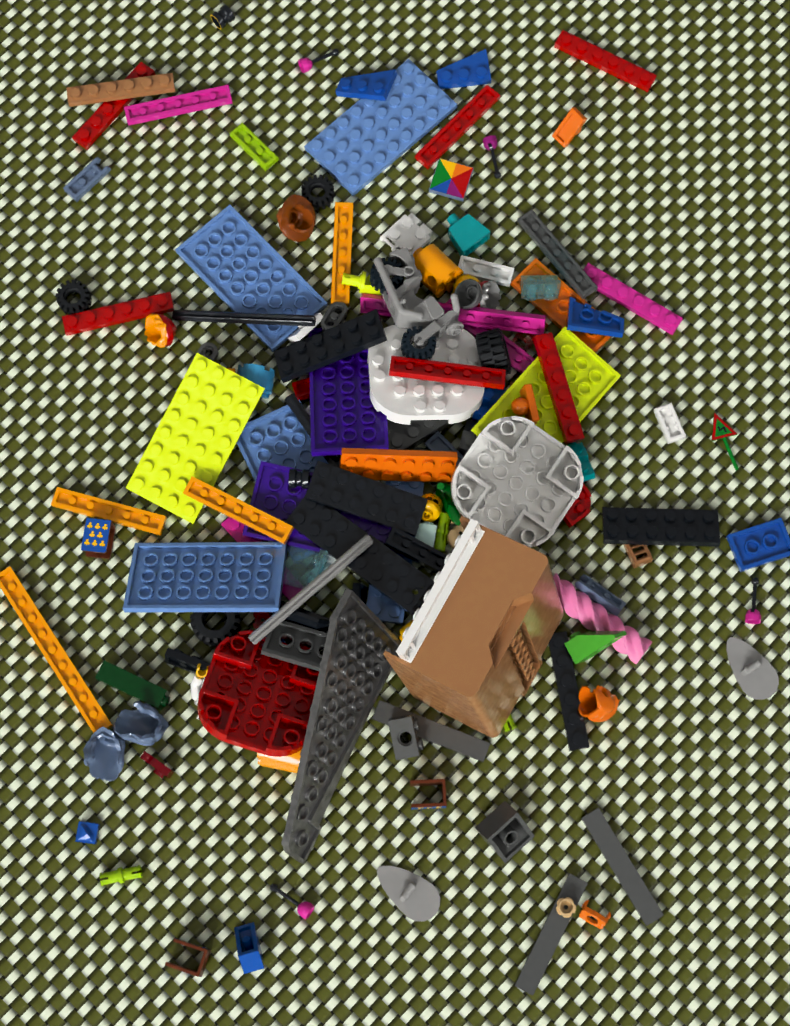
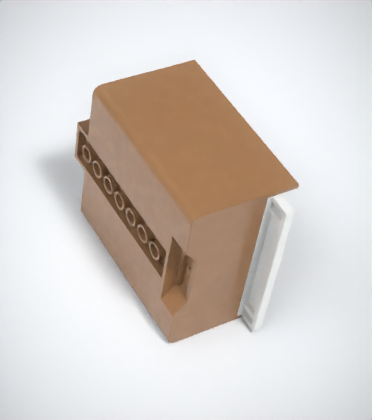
(480, 629)

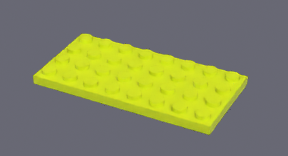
(587, 379)
(195, 436)

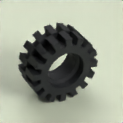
(318, 183)
(70, 288)

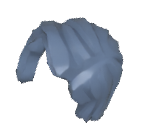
(140, 725)
(104, 754)

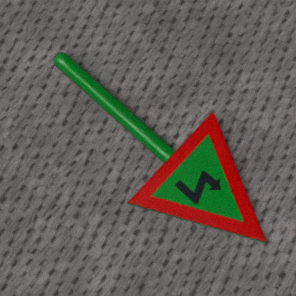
(722, 431)

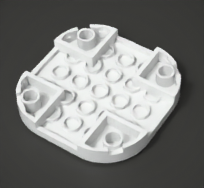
(419, 399)
(517, 481)

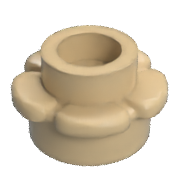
(566, 913)

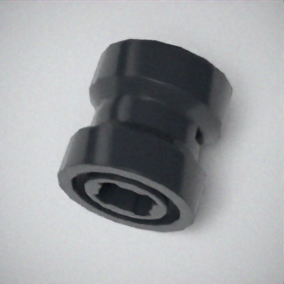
(222, 17)
(299, 478)

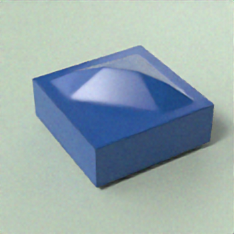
(87, 832)

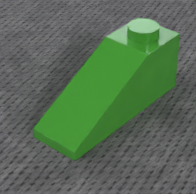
(590, 643)

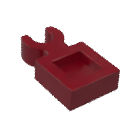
(160, 769)

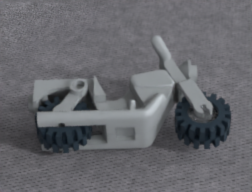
(408, 309)

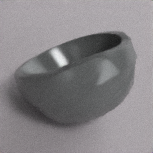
(469, 293)

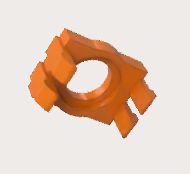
(600, 920)

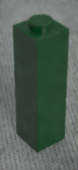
(133, 685)

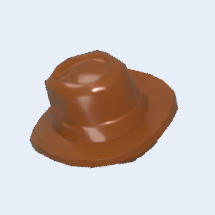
(296, 218)

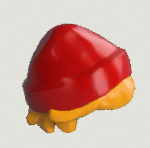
(159, 330)

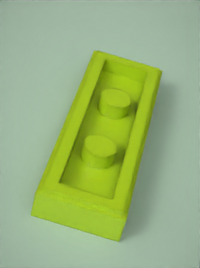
(253, 146)

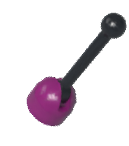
(490, 143)

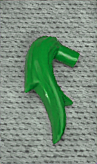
(443, 491)

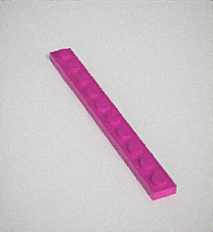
(472, 317)

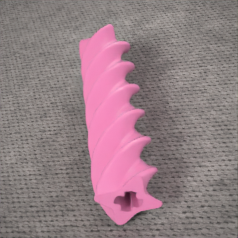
(595, 618)

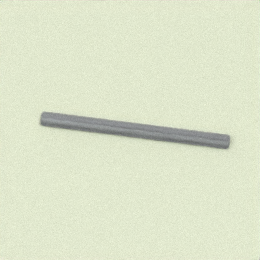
(310, 589)

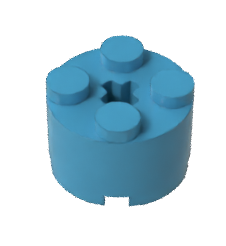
(259, 376)

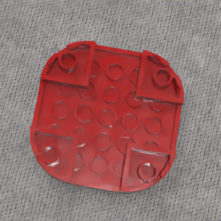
(256, 698)

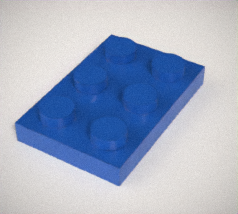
(760, 544)

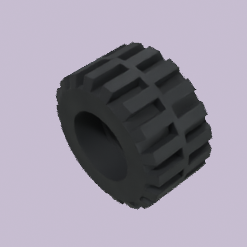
(493, 350)
(214, 637)

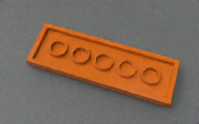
(557, 309)
(400, 464)

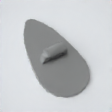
(751, 670)
(410, 892)

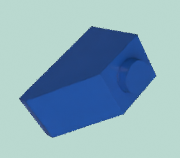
(248, 948)

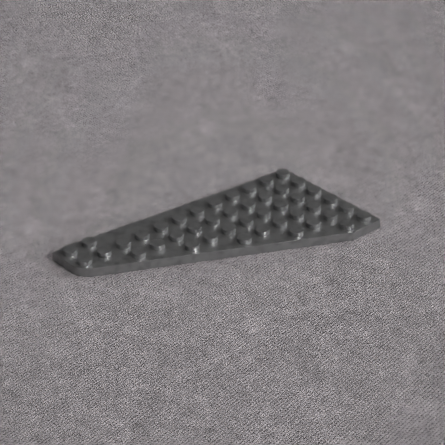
(344, 694)

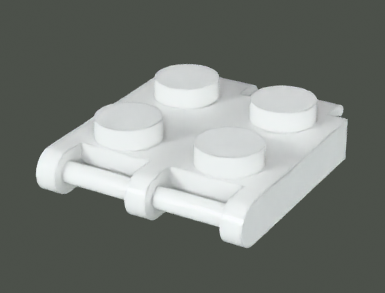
(407, 234)

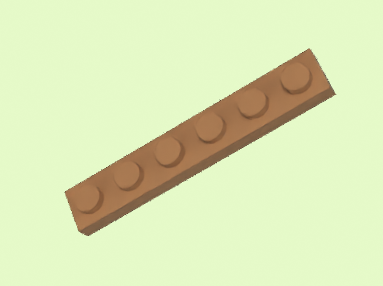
(120, 89)

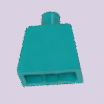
(467, 233)

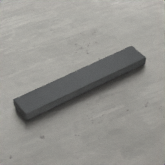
(557, 254)
(437, 733)
(622, 867)
(549, 938)

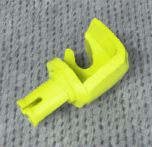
(362, 282)

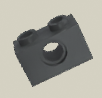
(402, 748)

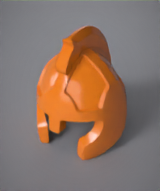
(598, 704)

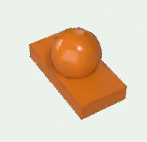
(569, 127)
(526, 404)

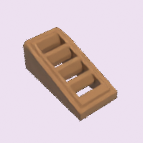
(632, 556)

